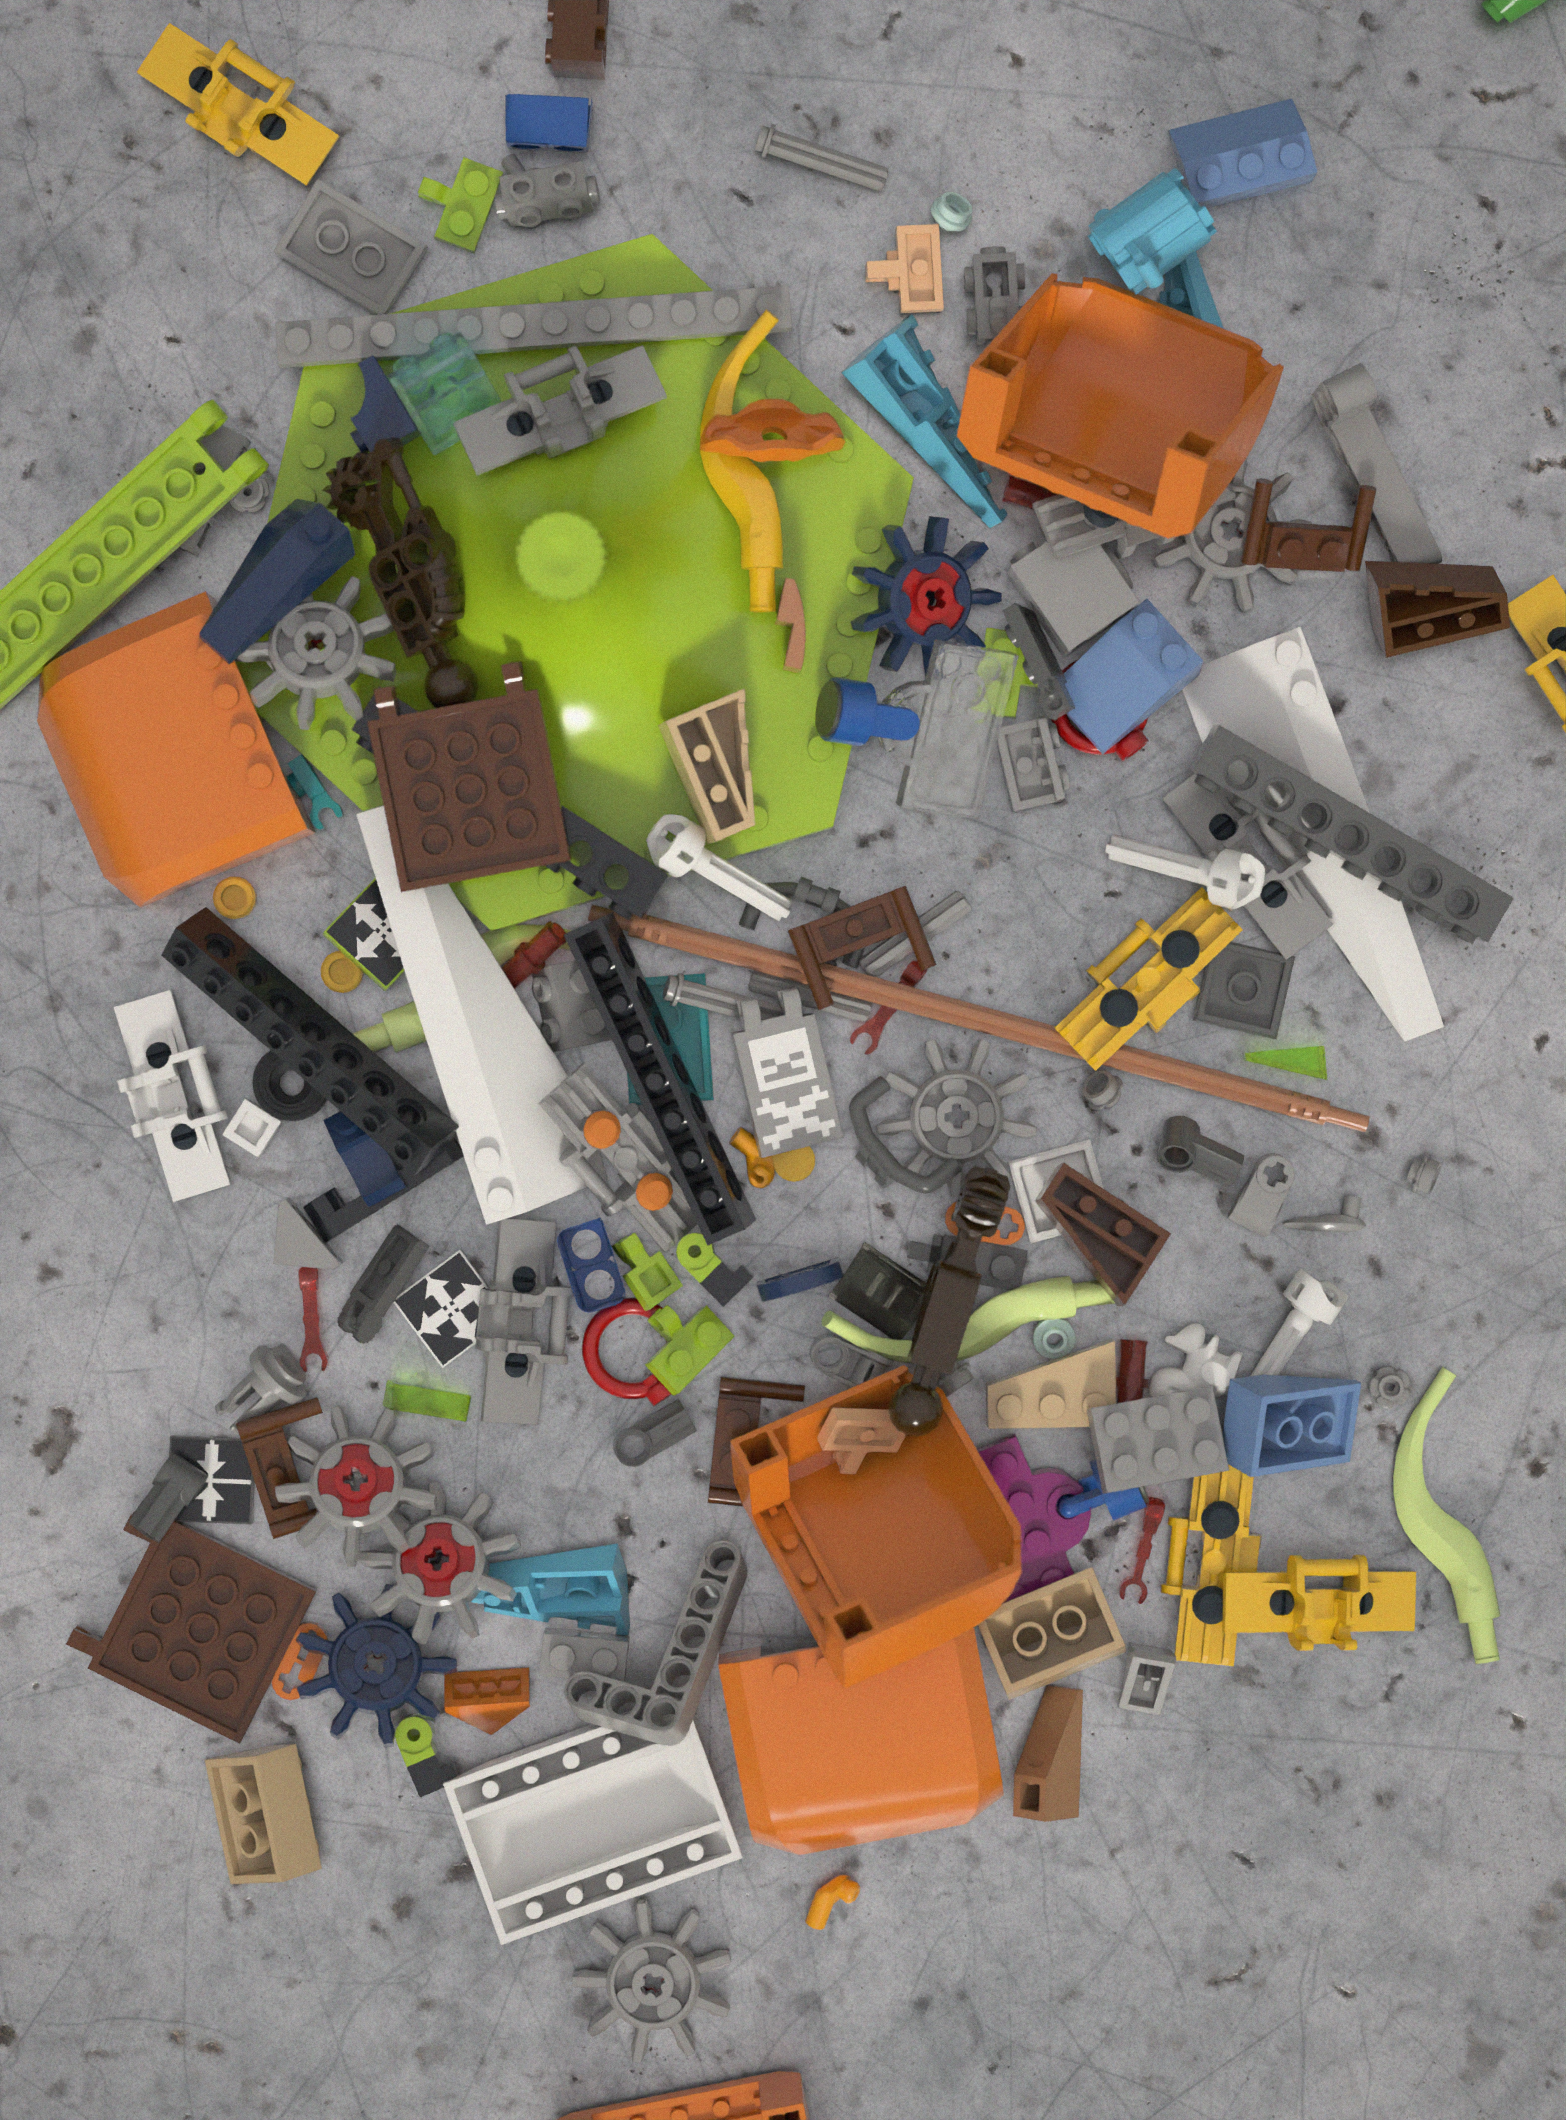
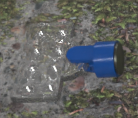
(934, 726)

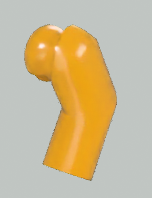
(759, 1169)
(825, 1897)

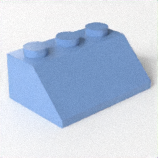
(1244, 154)

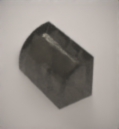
(880, 1292)

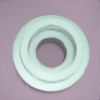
(952, 212)
(1048, 1327)

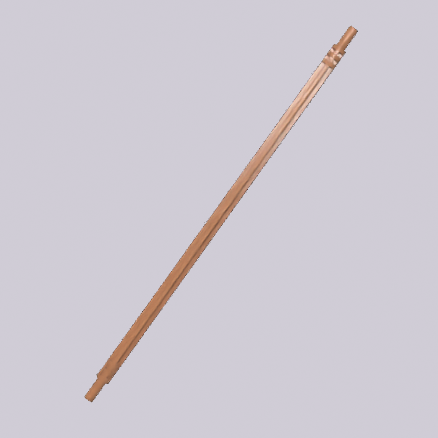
(983, 1019)

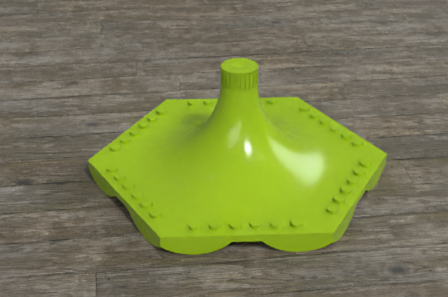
(616, 583)

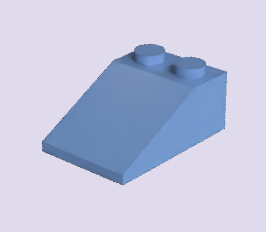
(1129, 675)
(1289, 1423)

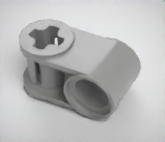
(1259, 1202)
(853, 1361)

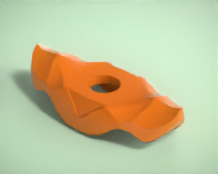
(743, 432)

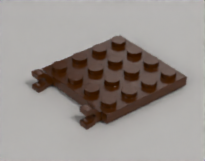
(468, 786)
(199, 1629)

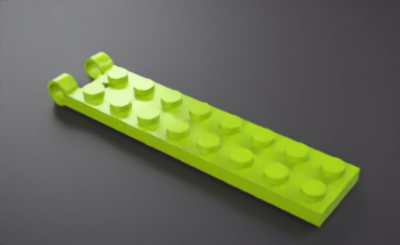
(115, 547)

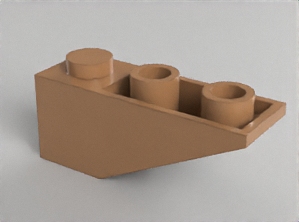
(1051, 1759)

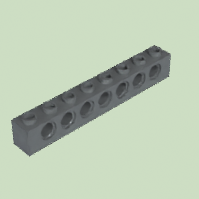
(1485, 902)

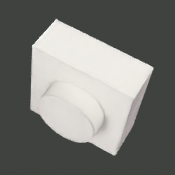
(252, 1128)

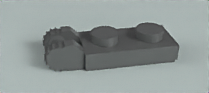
(381, 1284)

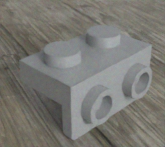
(1031, 764)
(567, 1008)

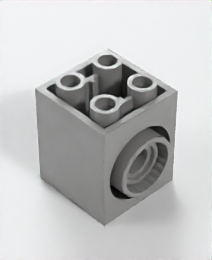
(1073, 594)

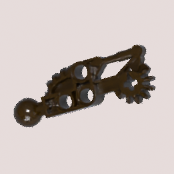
(421, 577)
(948, 1303)

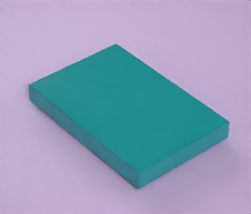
(690, 1034)

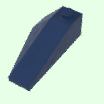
(280, 570)

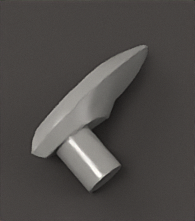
(1332, 1222)

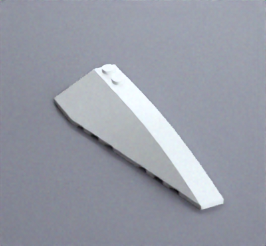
(1279, 705)
(480, 1041)

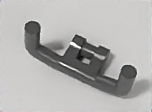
(809, 894)
(878, 1157)

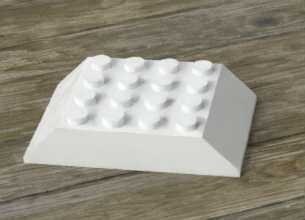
(588, 1824)

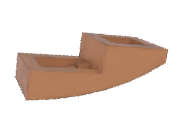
(791, 615)

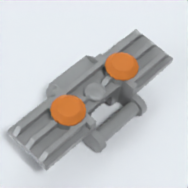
(630, 1144)

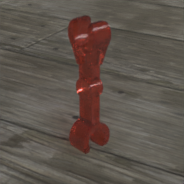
(875, 1026)
(313, 1343)
(1151, 1520)

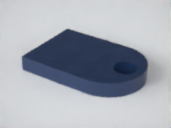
(799, 1280)

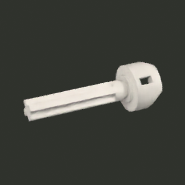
(689, 853)
(1219, 876)
(1310, 1303)

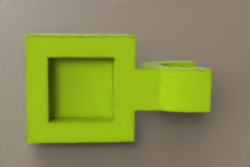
(650, 1276)

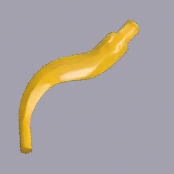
(741, 482)

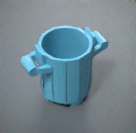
(1152, 231)

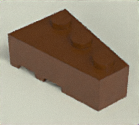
(578, 38)
(1433, 604)
(1102, 1231)

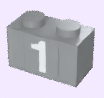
(576, 1651)

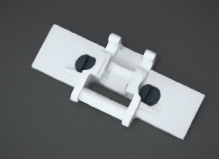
(158, 1099)

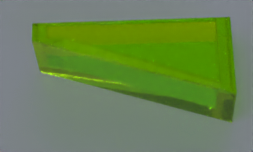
(1303, 1061)
(426, 1400)

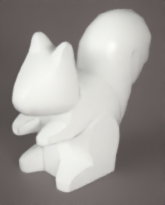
(1202, 1365)

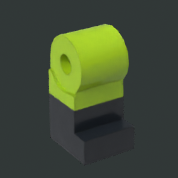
(710, 1269)
(422, 1759)

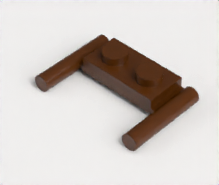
(1303, 544)
(856, 929)
(737, 1415)
(274, 1466)

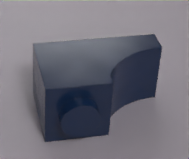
(381, 411)
(366, 1160)

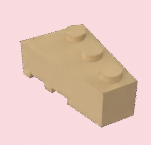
(713, 764)
(1054, 1391)

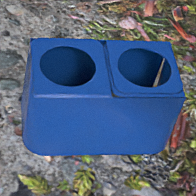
(548, 122)
(585, 1267)

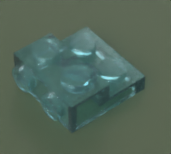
(442, 388)

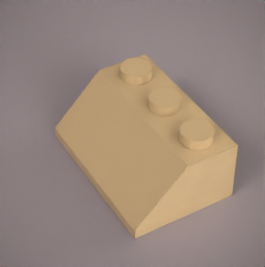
(1051, 1633)
(263, 1814)

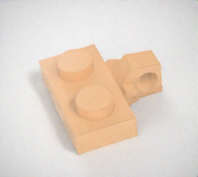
(912, 269)
(858, 1432)

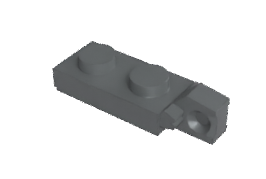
(1040, 661)
(997, 1264)

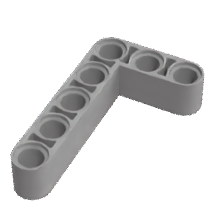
(1346, 416)
(677, 1661)

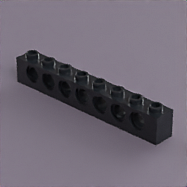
(644, 878)
(310, 1040)
(660, 1078)

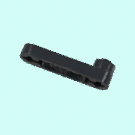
(334, 1217)

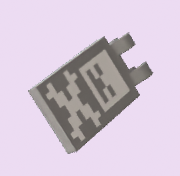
(785, 1077)

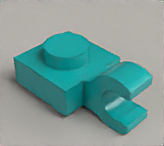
(306, 781)

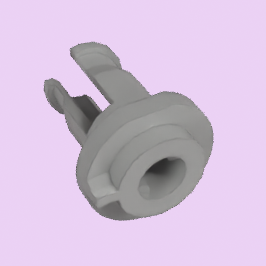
(274, 1377)

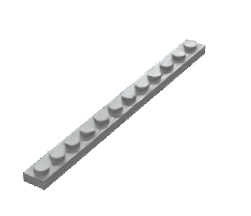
(533, 325)

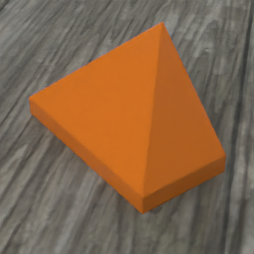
(487, 1697)

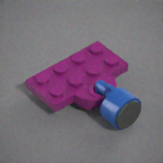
(1051, 1510)

